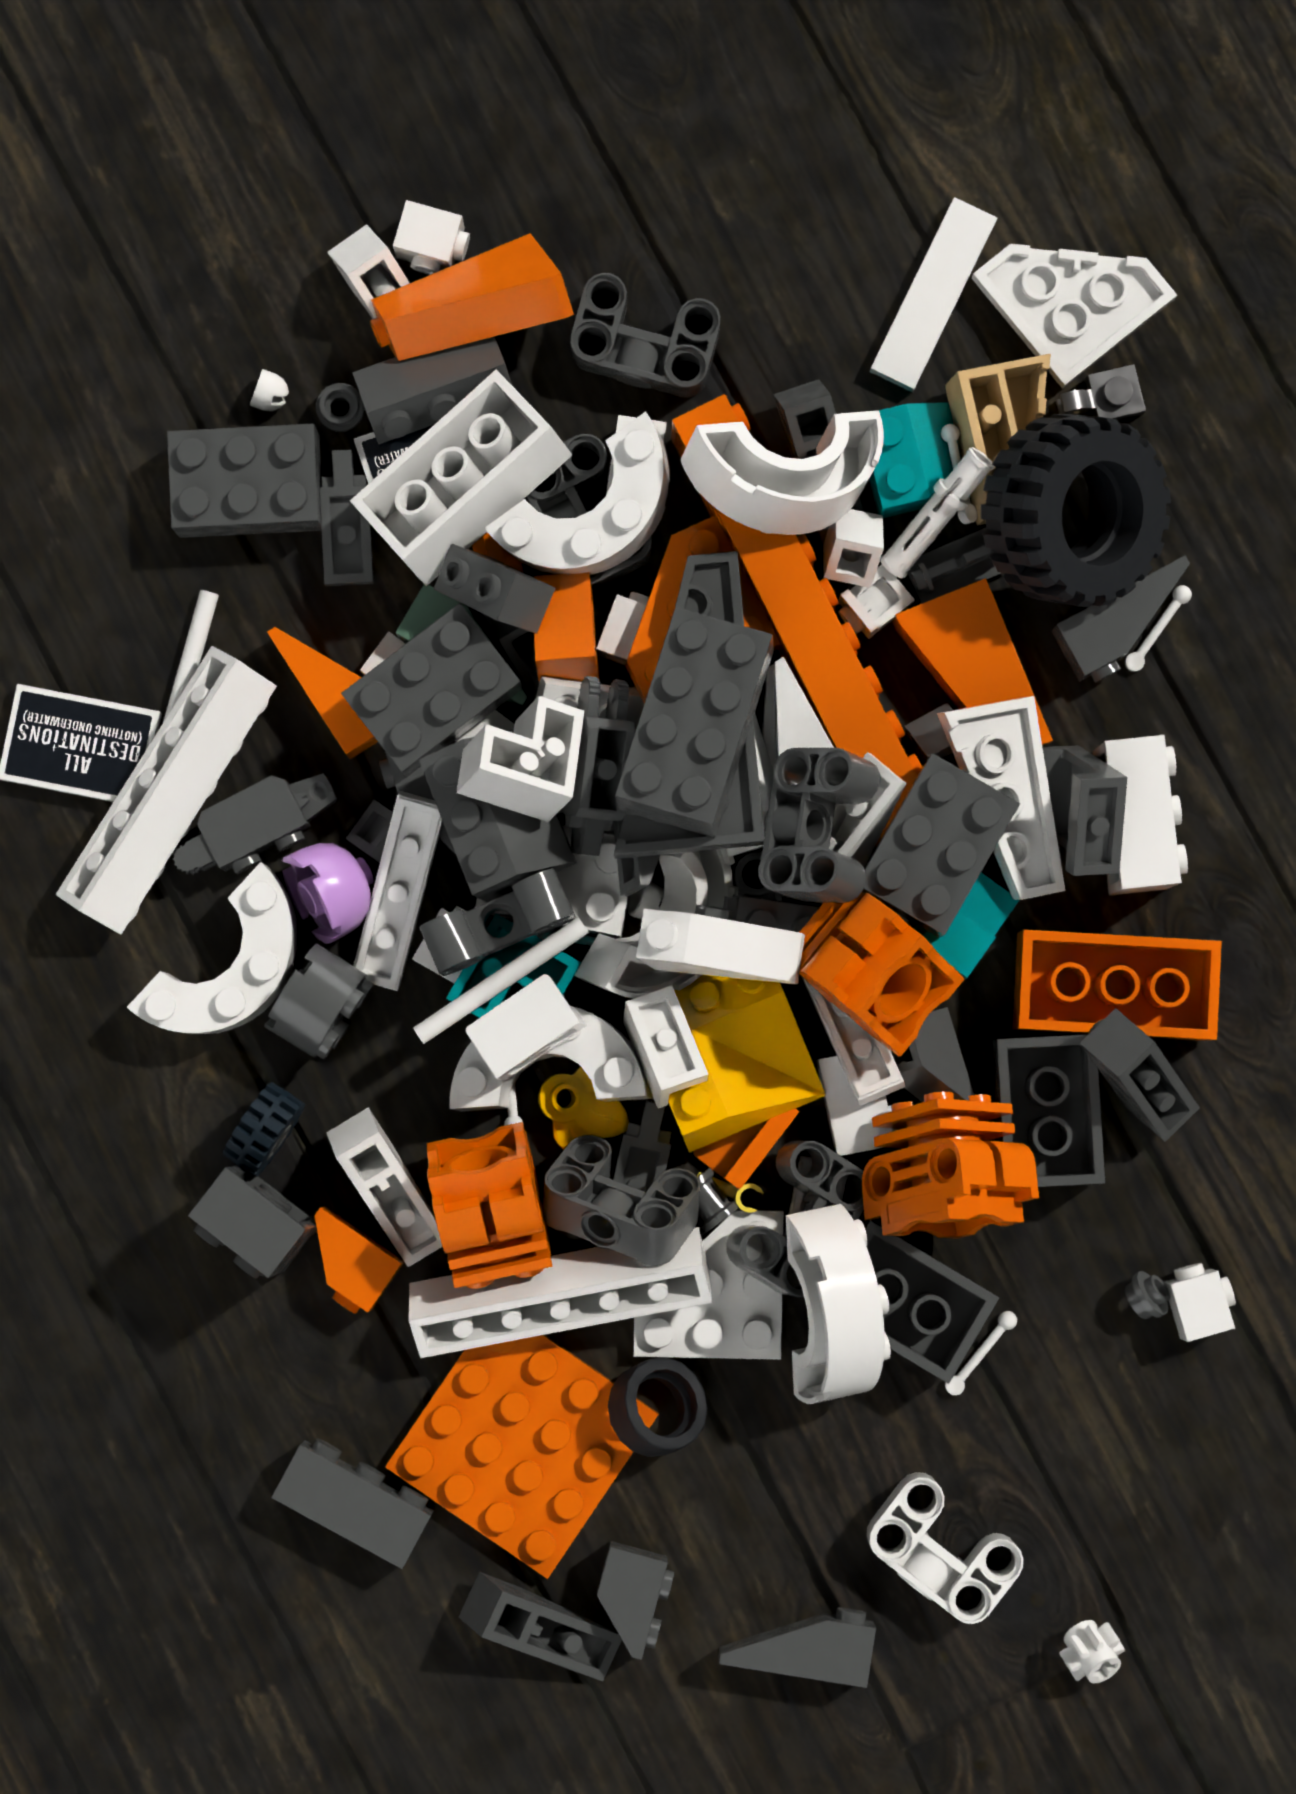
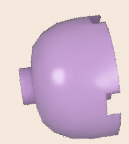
(329, 887)

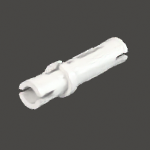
(949, 497)

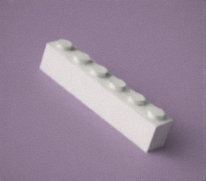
(166, 790)
(574, 1293)

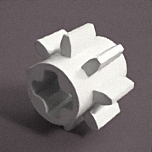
(1092, 1651)

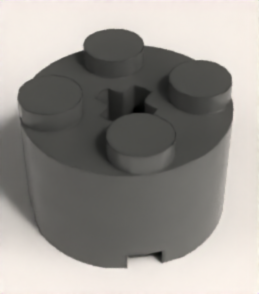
(316, 1001)

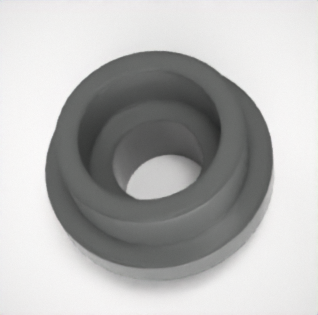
(336, 393)
(1147, 1295)

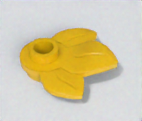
(584, 1114)

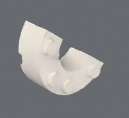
(783, 492)
(608, 531)
(689, 880)
(251, 981)
(597, 1048)
(842, 1306)

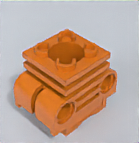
(875, 969)
(948, 1170)
(488, 1207)

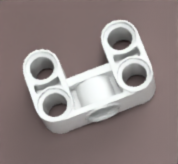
(930, 1566)

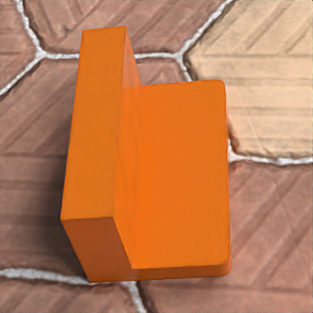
(742, 1152)

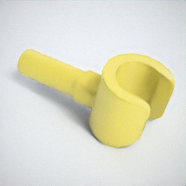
(734, 1193)

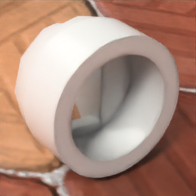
(269, 392)
(646, 898)

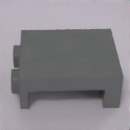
(1086, 809)

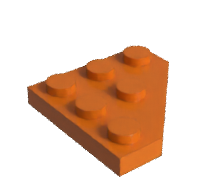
(698, 539)

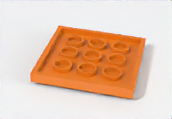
(518, 1446)

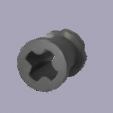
(713, 1203)

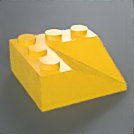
(751, 1059)

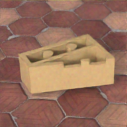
(993, 405)

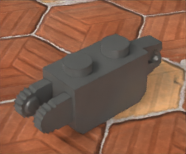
(599, 765)
(254, 822)

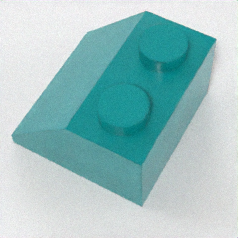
(911, 457)

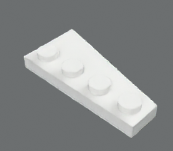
(1005, 750)

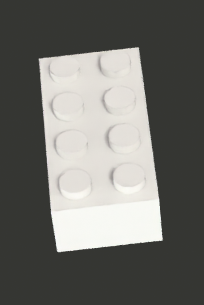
(461, 476)

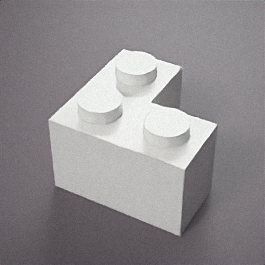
(527, 768)

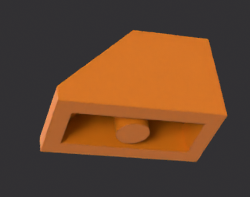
(354, 1262)

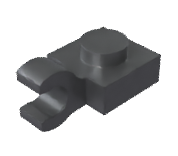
(1108, 395)

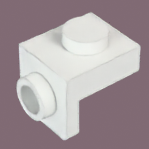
(876, 606)

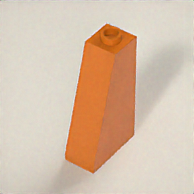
(472, 301)
(967, 648)

